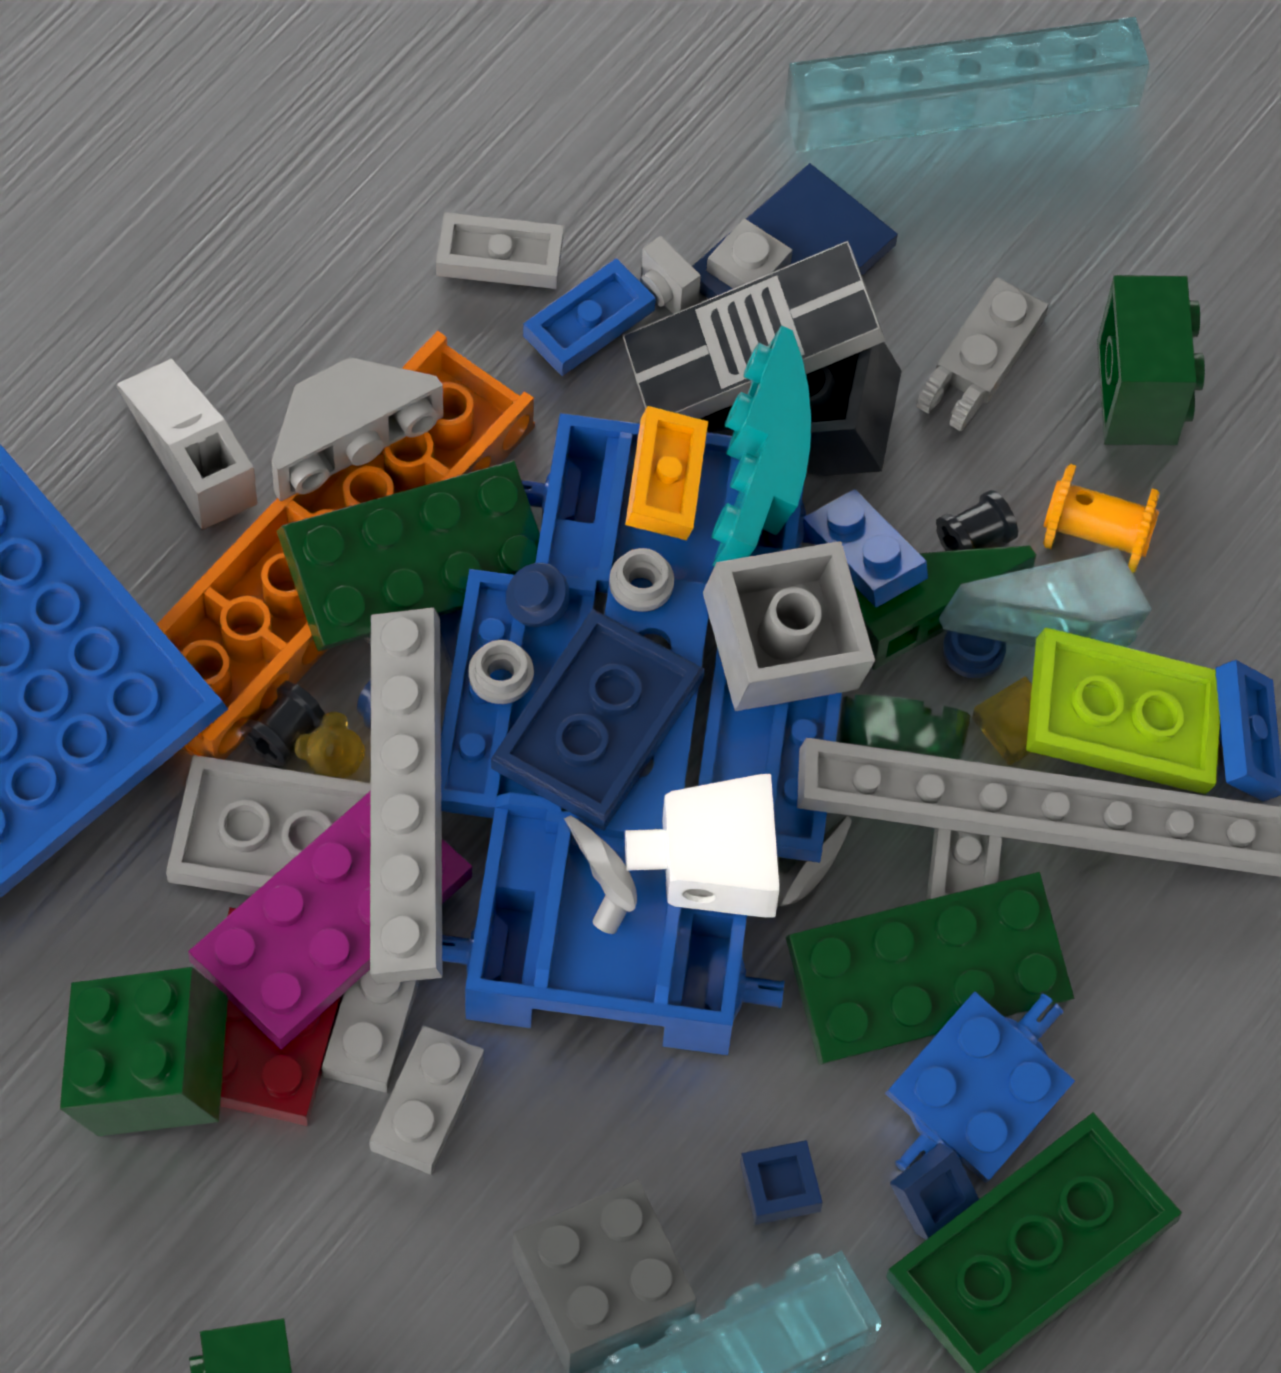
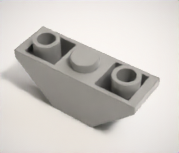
(348, 420)

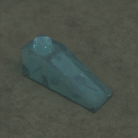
(1078, 596)

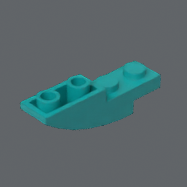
(772, 447)

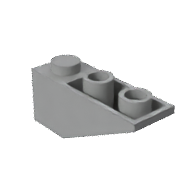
(191, 443)

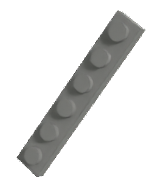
(405, 797)

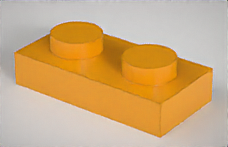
(666, 473)

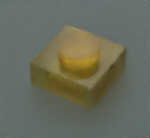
(1006, 719)

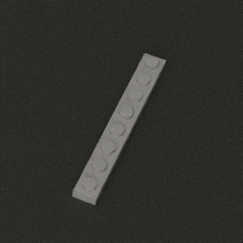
(1039, 807)

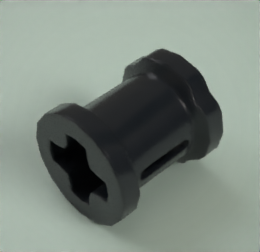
(978, 526)
(283, 723)

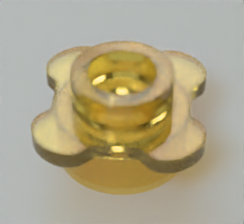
(347, 749)

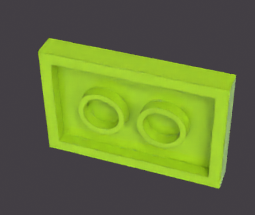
(1124, 711)

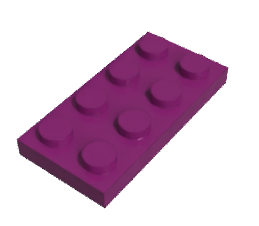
(305, 930)

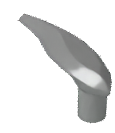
(610, 873)
(805, 874)

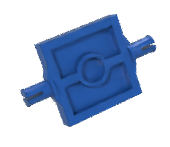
(981, 1085)

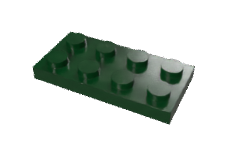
(407, 550)
(915, 965)
(1033, 1245)

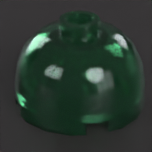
(903, 726)

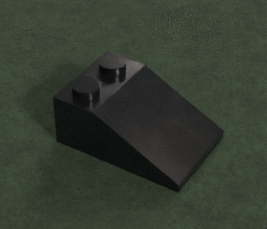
(849, 413)

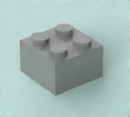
(788, 626)

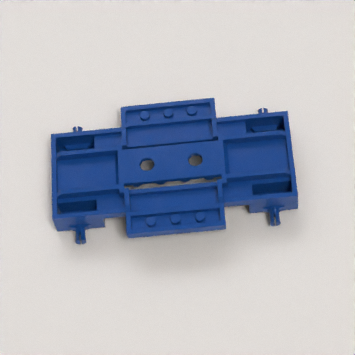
(538, 890)

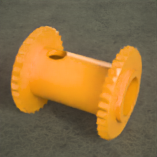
(1100, 518)

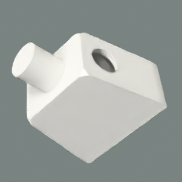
(714, 847)

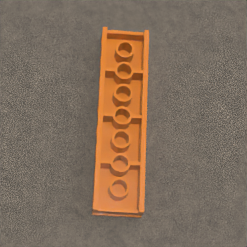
(244, 614)

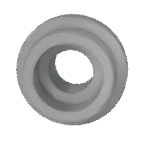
(641, 564)
(506, 656)

